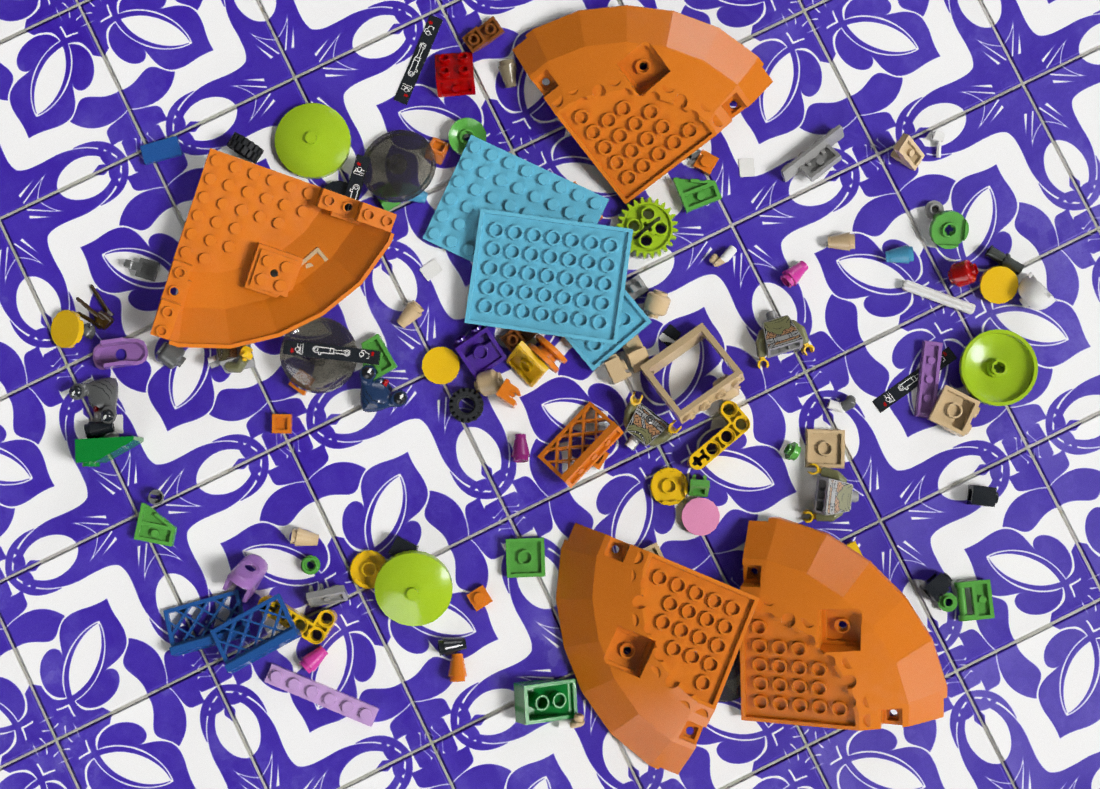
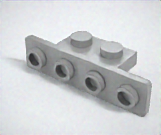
(817, 158)

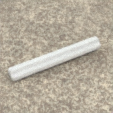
(938, 297)

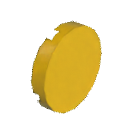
(998, 284)
(67, 329)
(440, 365)
(669, 486)
(366, 567)

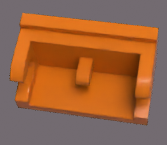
(507, 390)

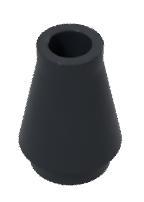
(97, 429)
(451, 645)

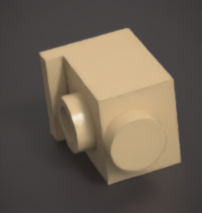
(616, 369)

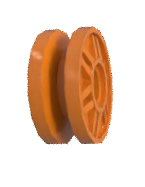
(547, 353)

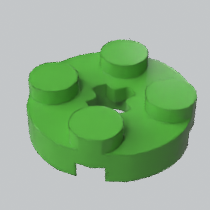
(955, 237)

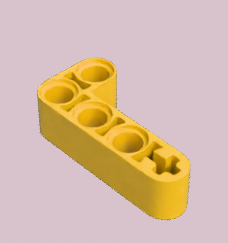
(717, 440)
(310, 625)

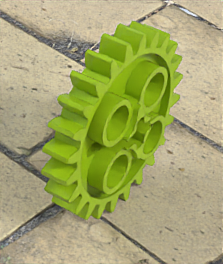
(658, 241)

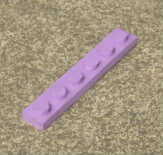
(321, 694)

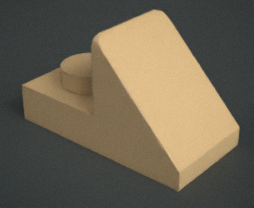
(907, 152)
(636, 353)

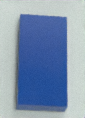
(161, 150)

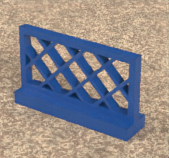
(205, 640)
(263, 648)

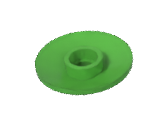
(460, 129)

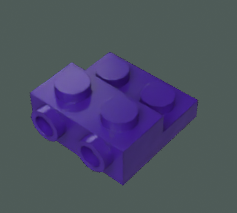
(479, 350)

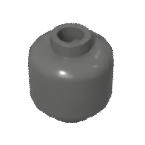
(171, 355)

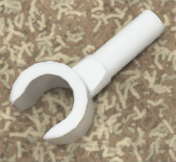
(939, 137)

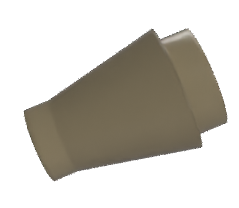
(508, 72)

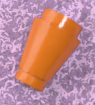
(457, 668)

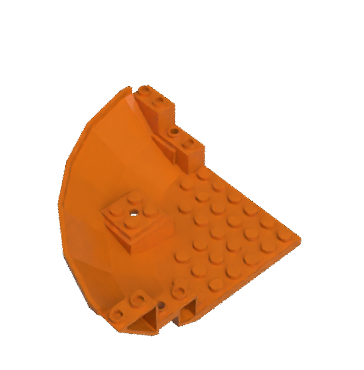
(632, 118)
(245, 227)
(679, 634)
(807, 666)

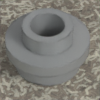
(928, 208)

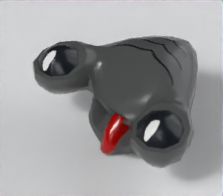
(101, 395)

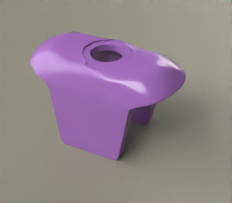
(105, 353)
(247, 579)

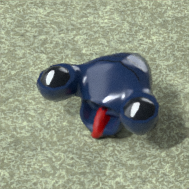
(376, 394)

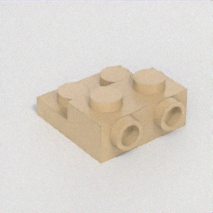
(954, 411)

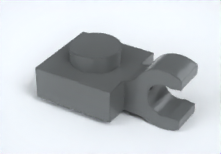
(144, 269)

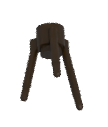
(103, 319)

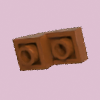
(483, 35)
(514, 337)

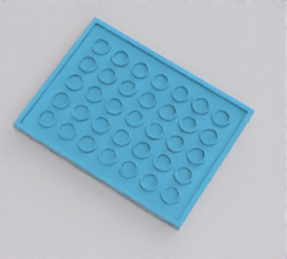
(506, 183)
(548, 276)

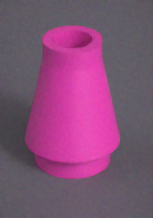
(793, 274)
(313, 659)

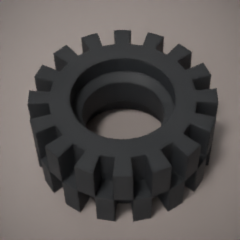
(245, 147)
(458, 396)

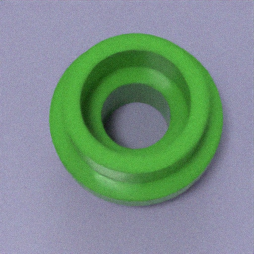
(792, 451)
(304, 565)
(941, 603)

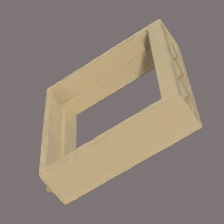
(673, 352)

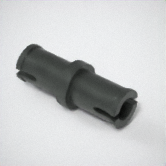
(1004, 260)

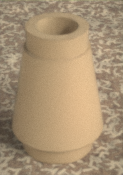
(842, 241)
(410, 314)
(303, 537)

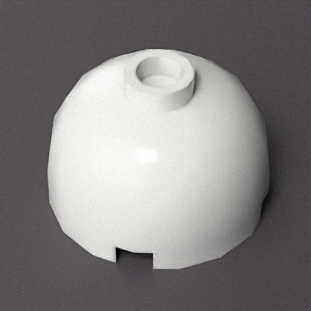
(1034, 293)

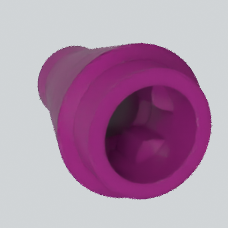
(520, 449)

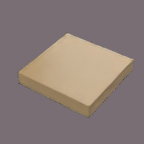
(825, 448)

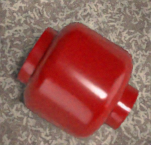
(963, 273)

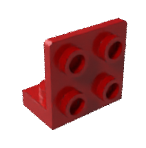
(454, 74)

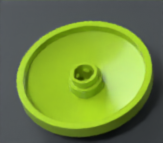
(312, 141)
(998, 367)
(413, 588)

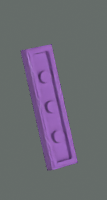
(928, 378)

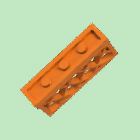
(593, 451)

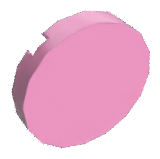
(700, 516)

